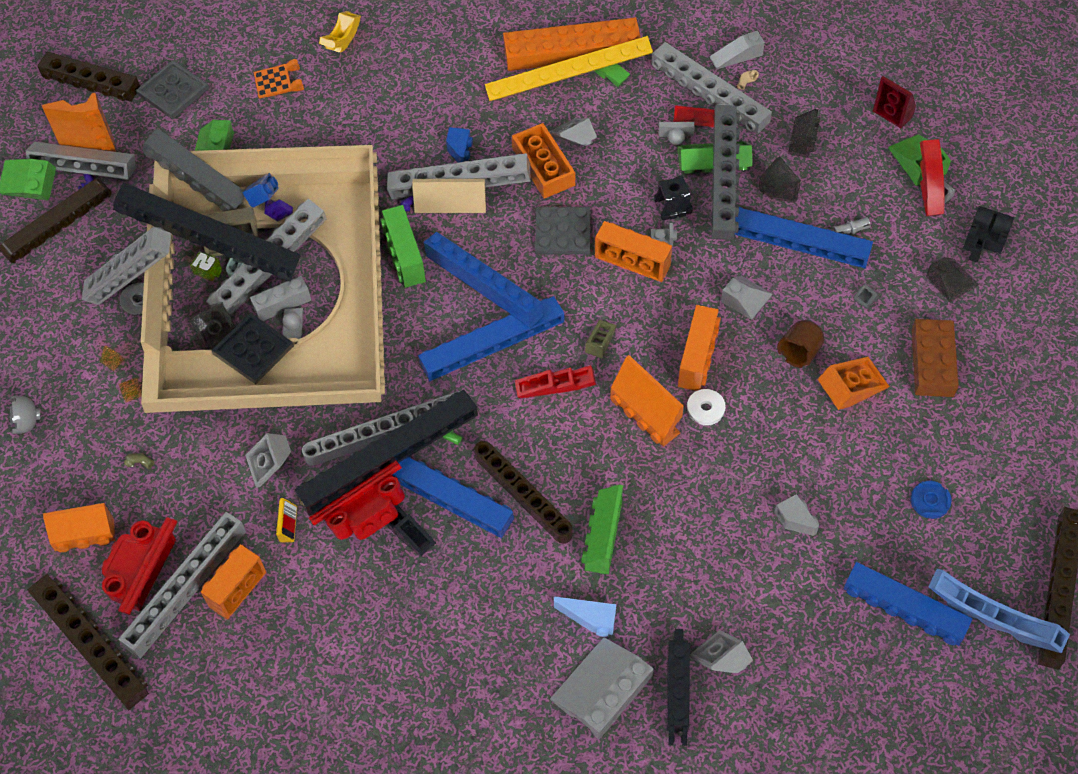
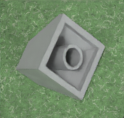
(576, 131)
(745, 296)
(267, 457)
(723, 653)

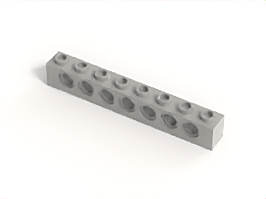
(710, 86)
(495, 171)
(126, 265)
(252, 281)
(182, 585)

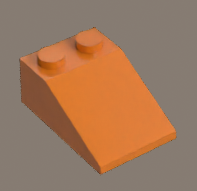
(852, 382)

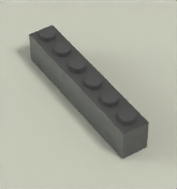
(193, 171)

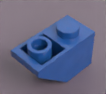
(458, 144)
(261, 190)

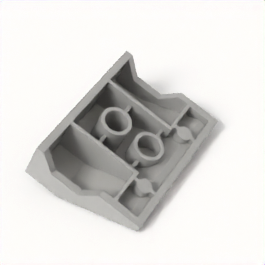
(603, 686)

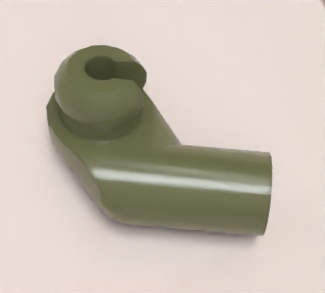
(133, 458)

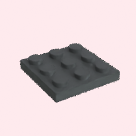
(172, 89)
(562, 230)

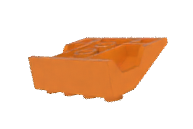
(80, 124)
(646, 402)

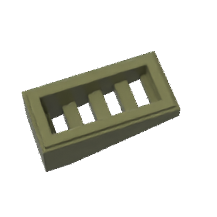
(595, 348)

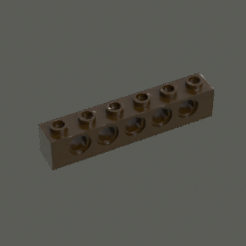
(88, 76)

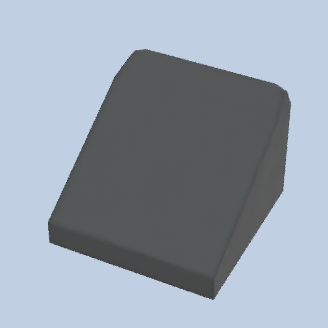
(866, 296)

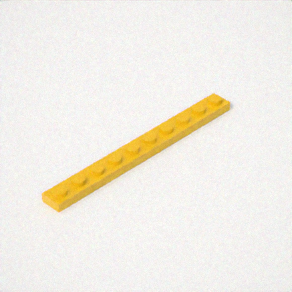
(568, 68)

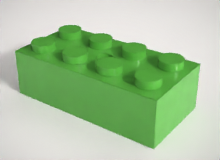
(402, 246)

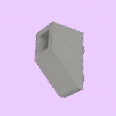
(795, 516)

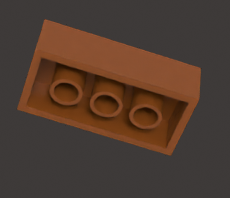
(934, 358)

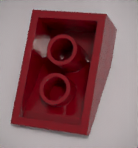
(894, 103)

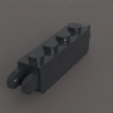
(678, 687)

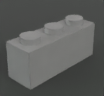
(281, 297)

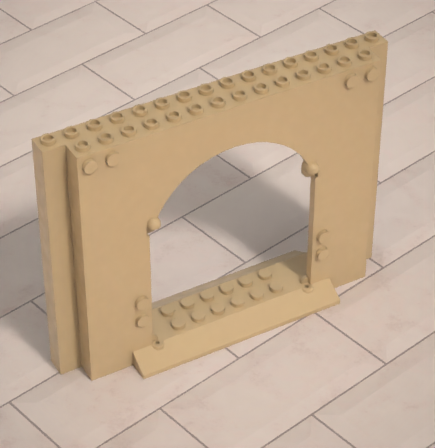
(334, 362)

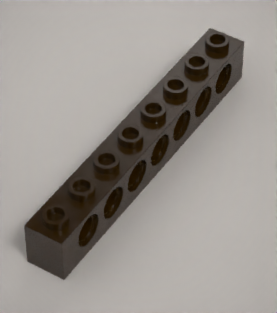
(1061, 582)
(42, 592)

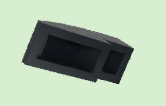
(411, 532)

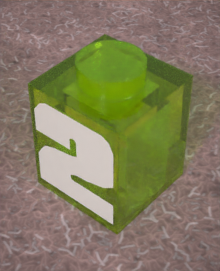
(206, 266)

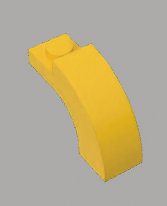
(342, 33)

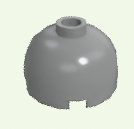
(23, 414)

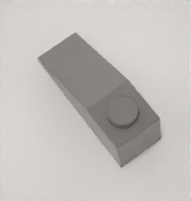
(740, 50)

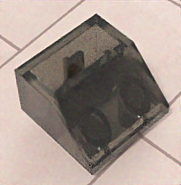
(804, 134)

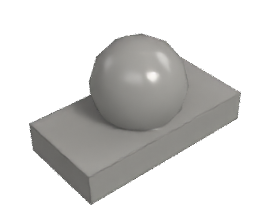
(676, 131)
(293, 323)

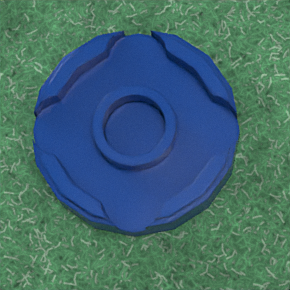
(930, 505)

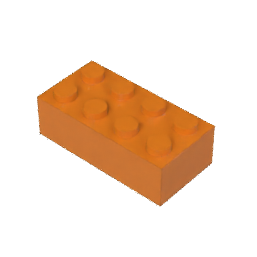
(548, 164)
(633, 251)
(699, 348)

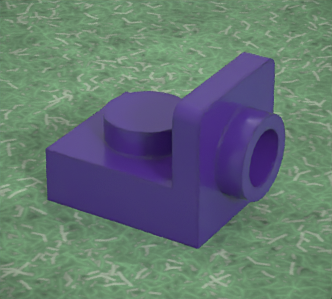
(278, 209)

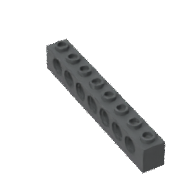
(722, 228)

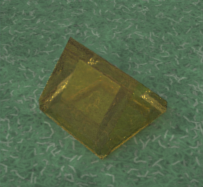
(111, 358)

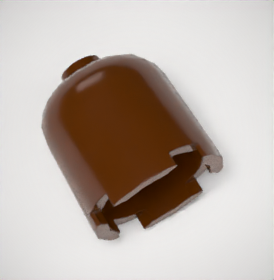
(801, 343)

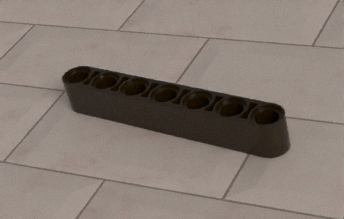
(54, 220)
(526, 500)

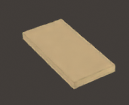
(449, 195)

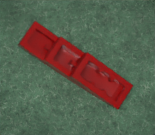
(933, 177)
(557, 382)

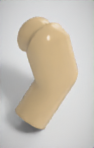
(747, 77)

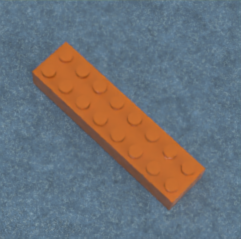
(556, 44)

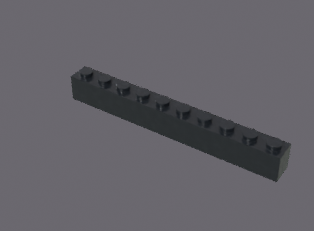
(206, 231)
(378, 454)

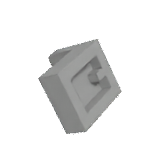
(665, 235)

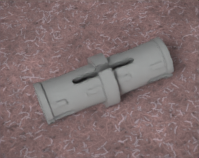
(852, 226)

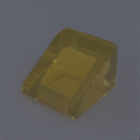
(130, 389)

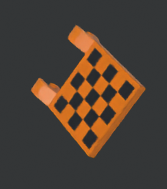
(276, 80)

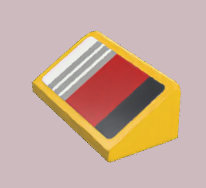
(286, 521)

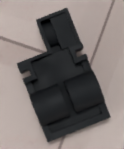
(987, 232)

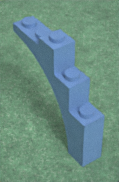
(998, 616)

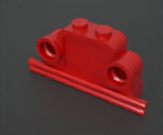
(365, 506)
(137, 563)

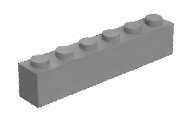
(84, 160)

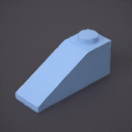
(592, 615)

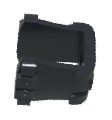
(676, 198)

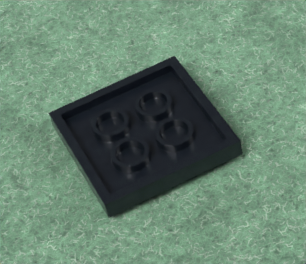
(252, 348)

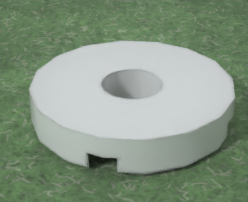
(710, 397)

